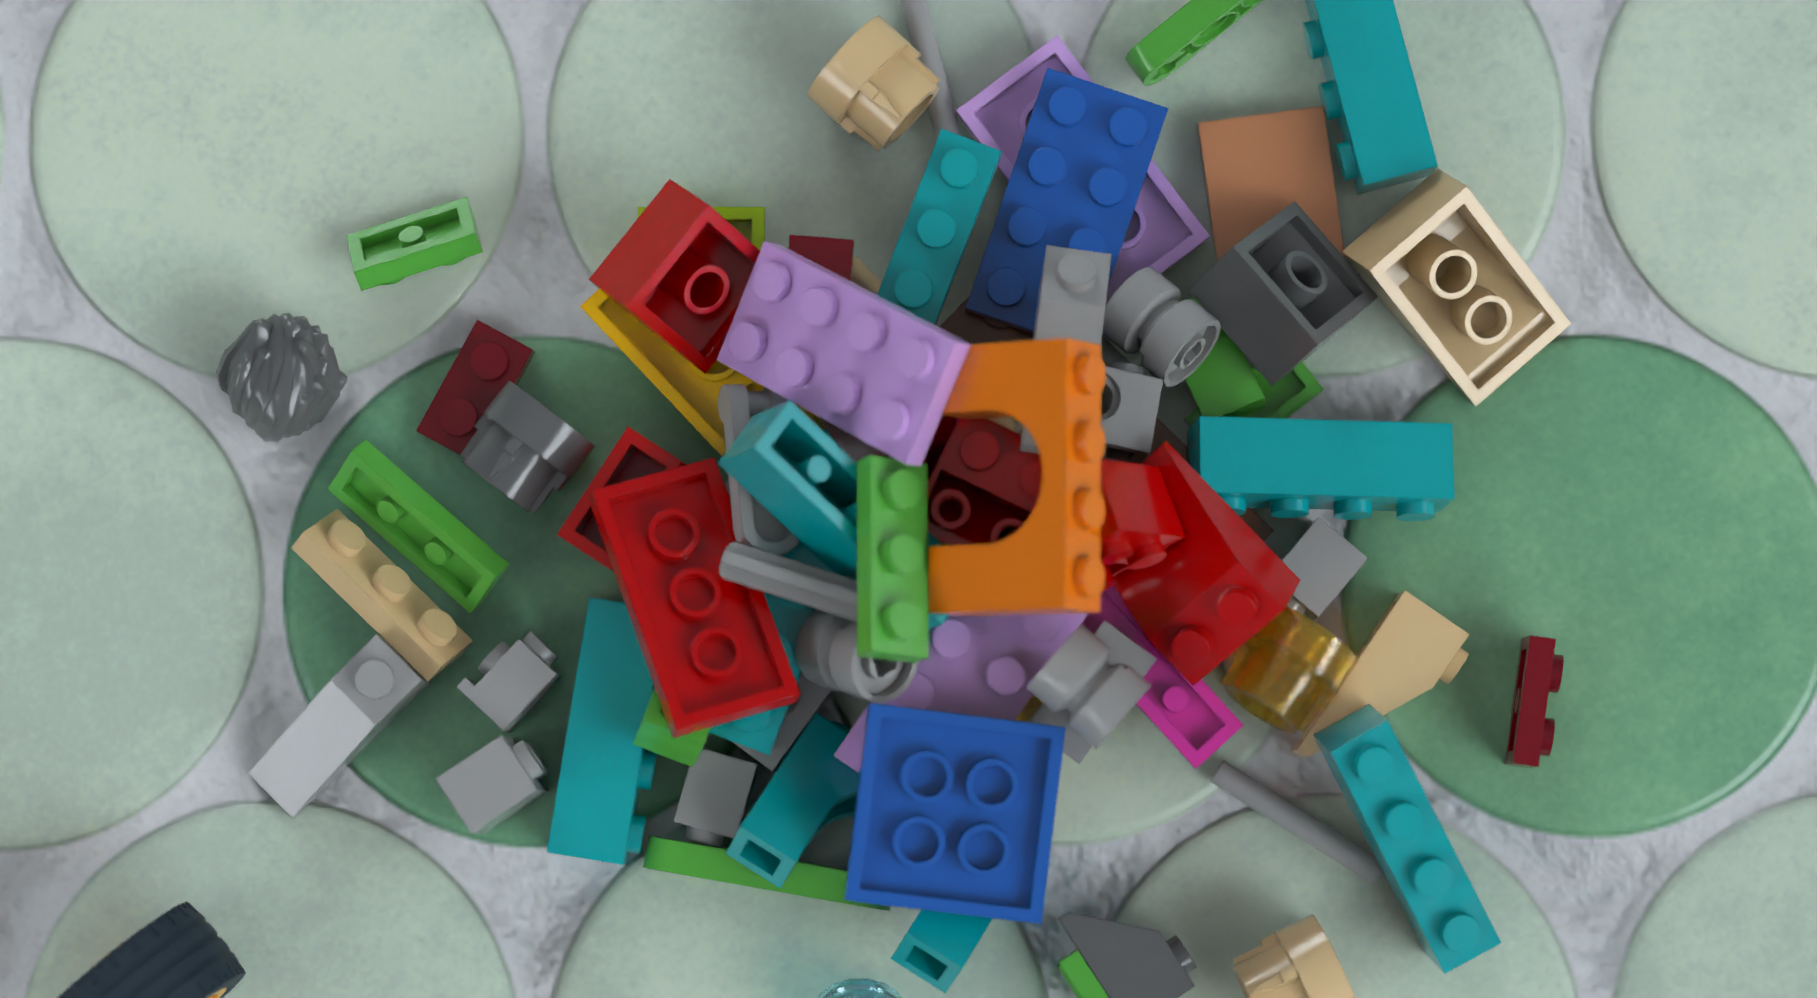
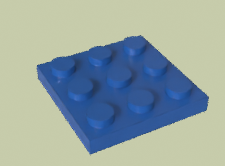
(954, 813)

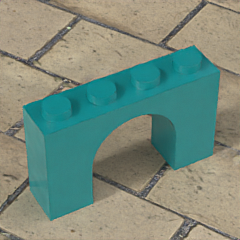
(808, 795)

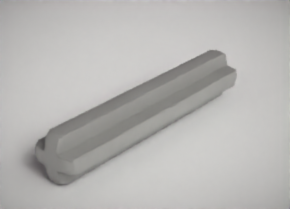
(790, 580)

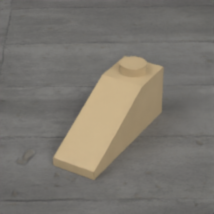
(1396, 663)

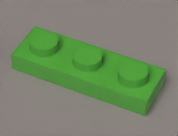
(418, 526)
(892, 560)

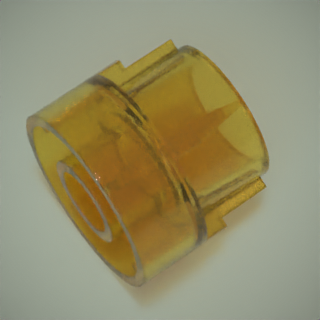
(1288, 671)

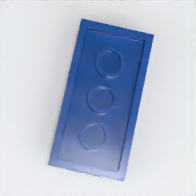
(1066, 190)

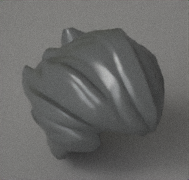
(281, 376)

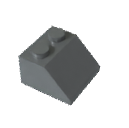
(1282, 292)

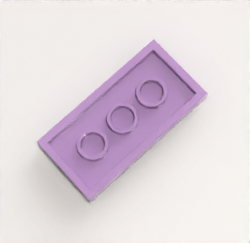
(1161, 225)
(843, 353)
(976, 668)

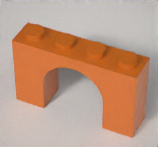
(1055, 555)

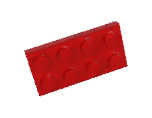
(701, 635)

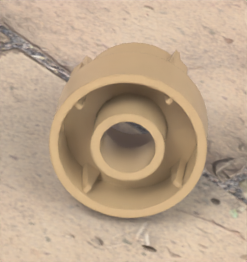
(875, 85)
(1293, 965)

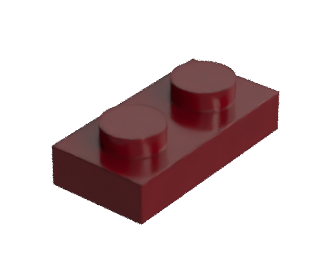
(472, 384)
(1537, 675)

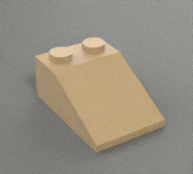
(1457, 285)

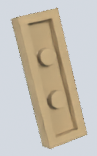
(382, 594)

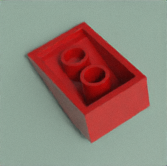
(1211, 585)

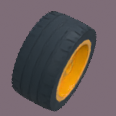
(165, 959)

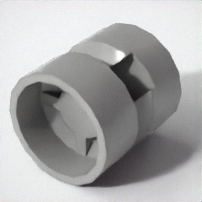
(1151, 319)
(829, 659)
(1088, 686)

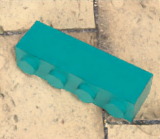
(1369, 92)
(1325, 465)
(804, 484)
(599, 762)
(1407, 838)

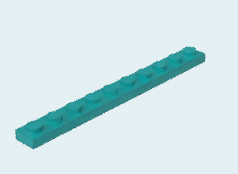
(919, 283)

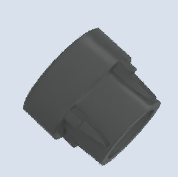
(524, 448)

